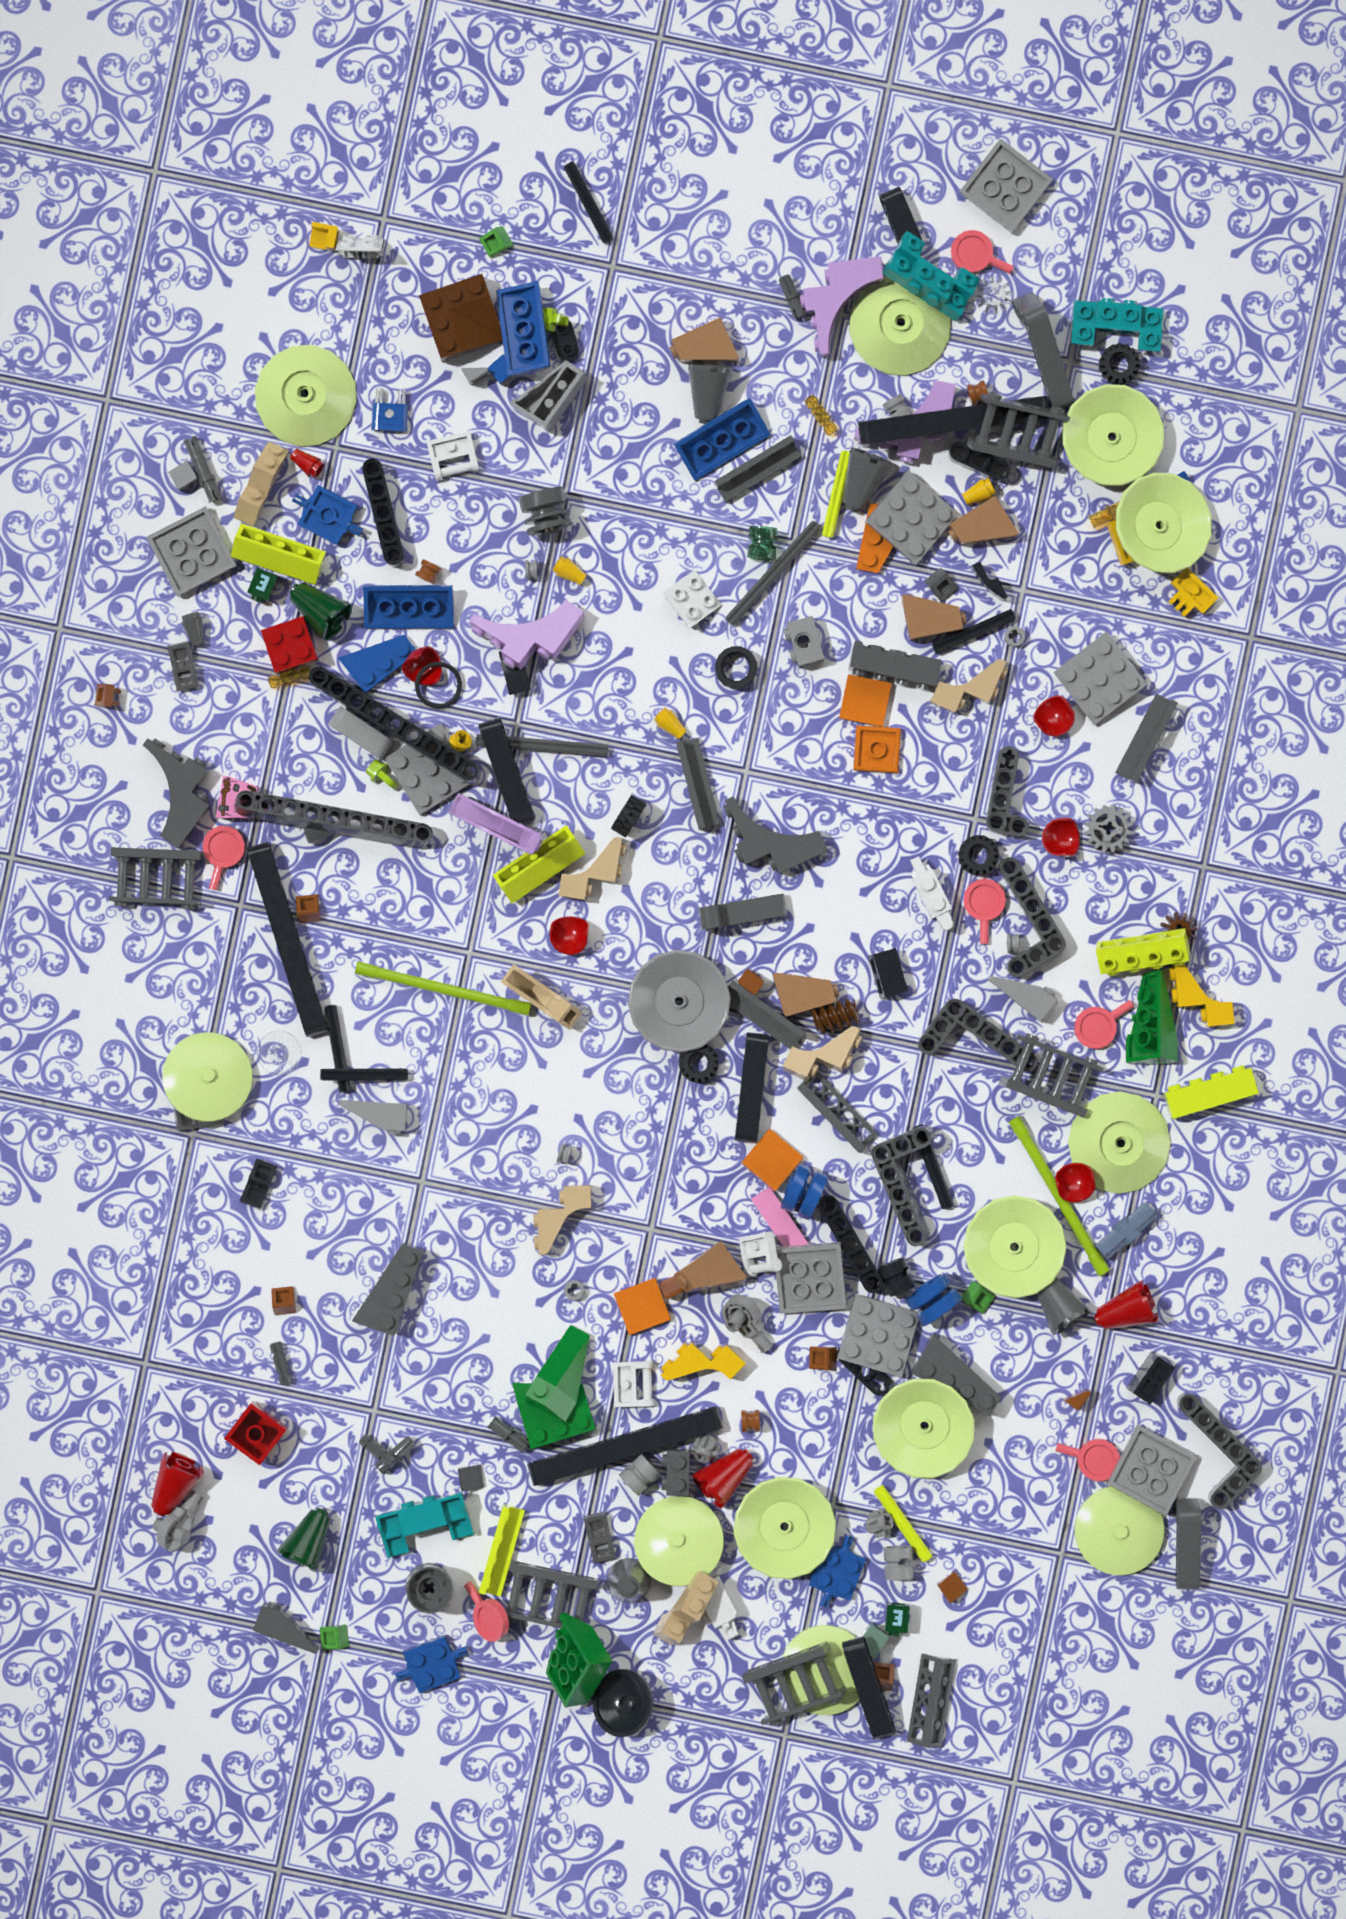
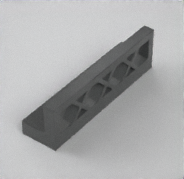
(757, 469)
(1146, 738)
(698, 783)
(764, 1016)
(835, 1121)
(935, 1702)

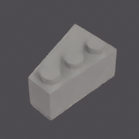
(551, 396)

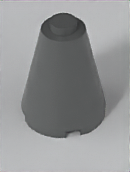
(708, 388)
(863, 478)
(1061, 1306)
(628, 1580)

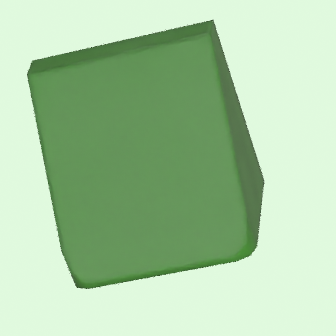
(496, 241)
(977, 1297)
(334, 1637)

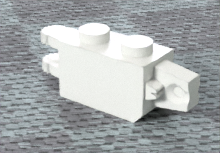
(931, 893)
(721, 1610)

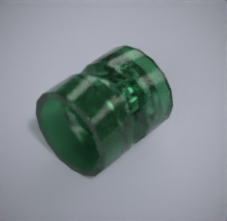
(762, 543)

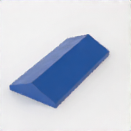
(523, 329)
(721, 439)
(408, 606)

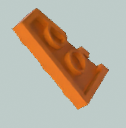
(873, 548)

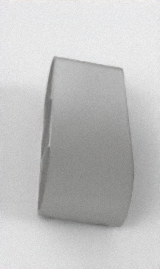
(360, 733)

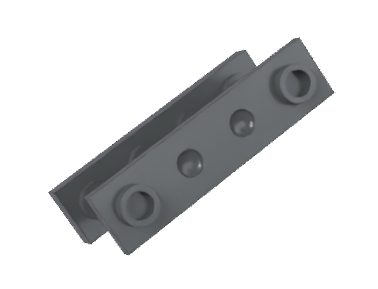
(1023, 451)
(167, 858)
(1054, 1096)
(542, 1575)
(796, 1661)

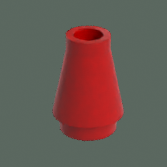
(307, 463)

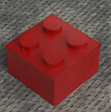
(289, 645)
(256, 1433)

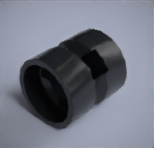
(896, 1276)

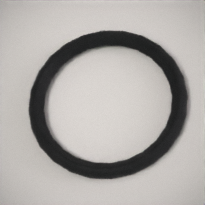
(434, 664)

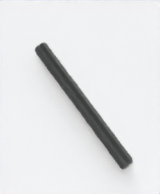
(772, 573)
(553, 746)

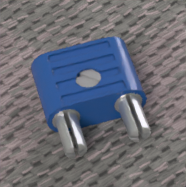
(389, 416)

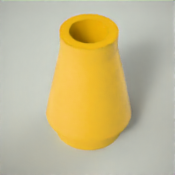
(980, 491)
(568, 570)
(669, 722)

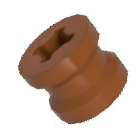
(975, 391)
(428, 572)
(750, 1420)

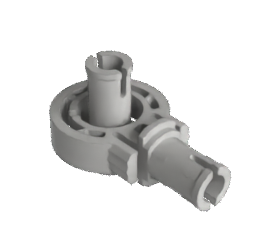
(746, 1320)
(177, 1524)

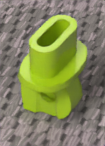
(378, 772)

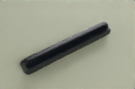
(588, 202)
(973, 631)
(336, 1044)
(363, 1074)
(935, 1172)

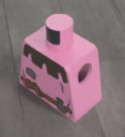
(229, 789)

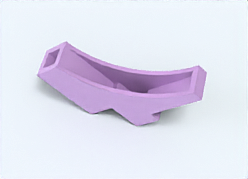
(845, 282)
(909, 449)
(520, 641)
(495, 824)

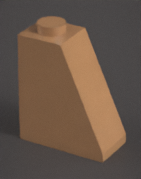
(705, 344)
(983, 524)
(930, 617)
(803, 993)
(710, 1270)

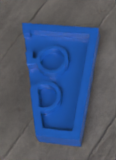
(377, 662)

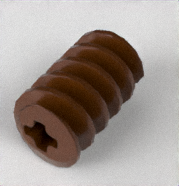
(835, 1016)

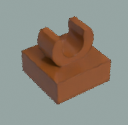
(104, 695)

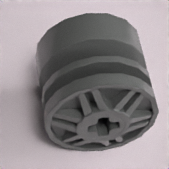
(545, 511)
(429, 1601)

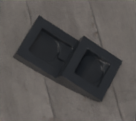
(994, 586)
(516, 679)
(258, 1184)

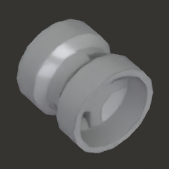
(896, 406)

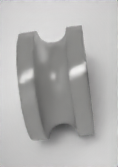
(531, 569)
(1019, 631)
(1012, 943)
(564, 1153)
(579, 1294)

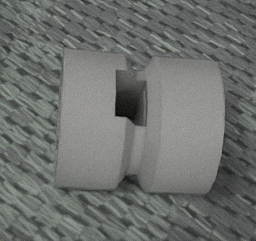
(640, 1474)
(898, 1562)

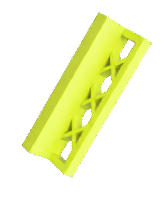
(501, 1550)

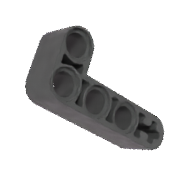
(1005, 790)
(742, 911)
(1188, 1543)

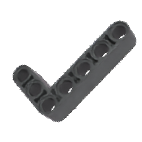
(1045, 349)
(1033, 918)
(978, 1032)
(901, 1180)
(1224, 1445)

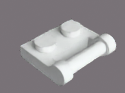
(451, 448)
(757, 1246)
(625, 1384)

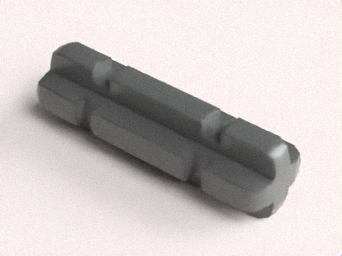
(280, 1363)
(377, 1451)

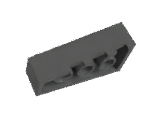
(894, 665)
(389, 1295)
(943, 1365)

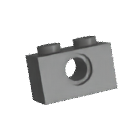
(807, 628)

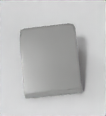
(474, 374)
(183, 475)

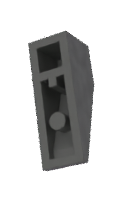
(280, 1626)

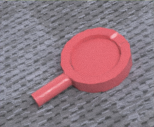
(974, 252)
(223, 848)
(984, 901)
(1097, 1026)
(1094, 1458)
(488, 1616)

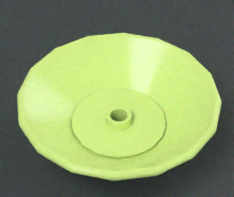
(895, 347)
(1120, 412)
(309, 418)
(1182, 517)
(1115, 1118)
(1020, 1222)
(917, 1449)
(788, 1551)

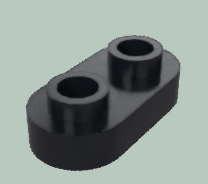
(564, 339)

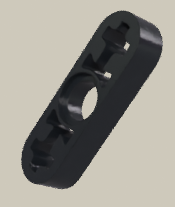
(870, 1385)

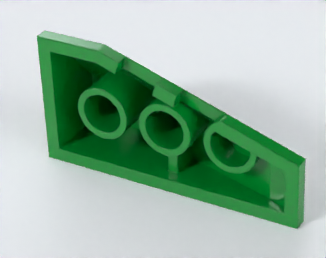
(1153, 1031)
(559, 1379)

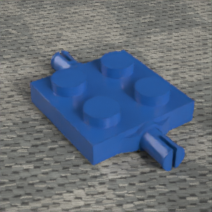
(327, 515)
(838, 1573)
(431, 1664)

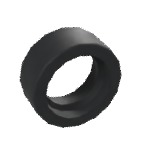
(736, 650)

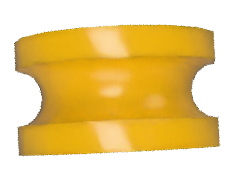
(465, 738)

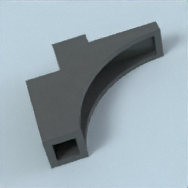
(183, 779)
(758, 841)

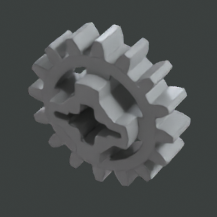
(1106, 838)

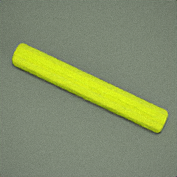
(836, 496)
(902, 1523)

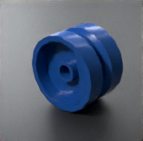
(800, 1190)
(935, 1301)

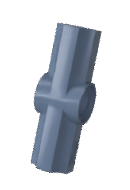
(1126, 1230)

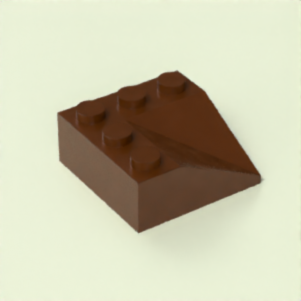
(461, 317)

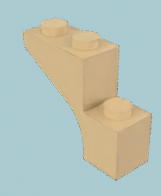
(260, 483)
(980, 687)
(603, 868)
(541, 996)
(833, 1055)
(551, 1220)
(687, 1609)

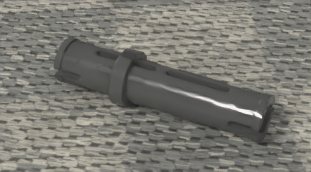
(206, 478)

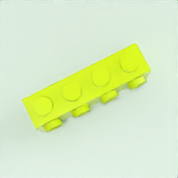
(278, 554)
(539, 865)
(1143, 952)
(1211, 1092)

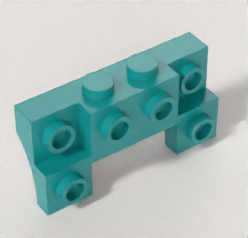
(927, 281)
(1117, 318)
(423, 1516)

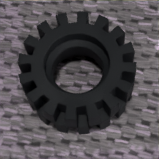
(1119, 350)
(628, 816)
(988, 845)
(702, 1076)

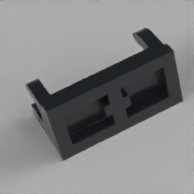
(887, 973)
(1150, 1378)

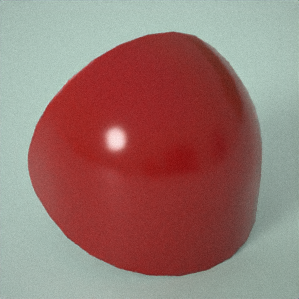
(417, 660)
(1054, 716)
(1061, 837)
(569, 934)
(1075, 1182)

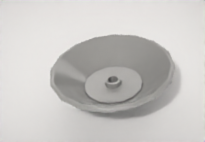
(674, 976)

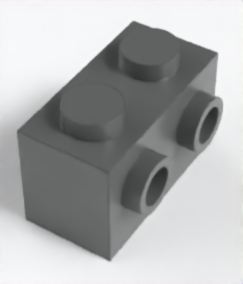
(677, 1472)

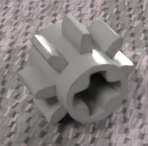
(705, 1449)
(879, 1523)

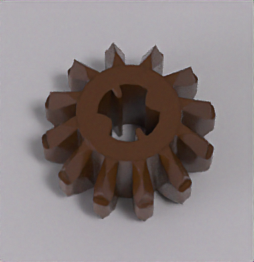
(1183, 924)

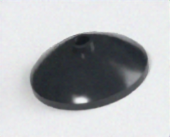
(612, 1703)

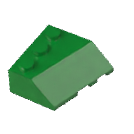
(545, 1428)
(577, 1661)

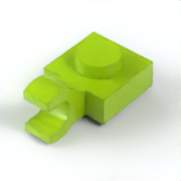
(552, 318)

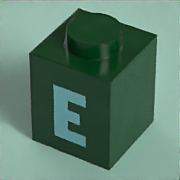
(262, 586)
(896, 1618)

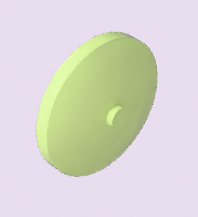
(207, 1077)
(1117, 1532)
(678, 1540)
(836, 1665)

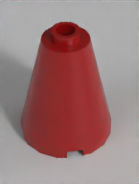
(1128, 1308)
(723, 1476)
(174, 1481)

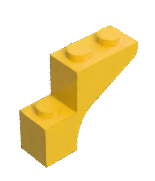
(1189, 993)
(692, 1359)

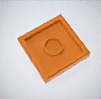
(865, 700)
(877, 749)
(772, 1160)
(642, 1306)

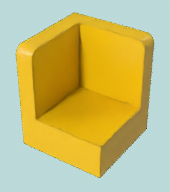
(324, 236)

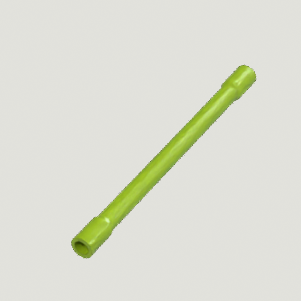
(374, 971)
(1094, 1256)

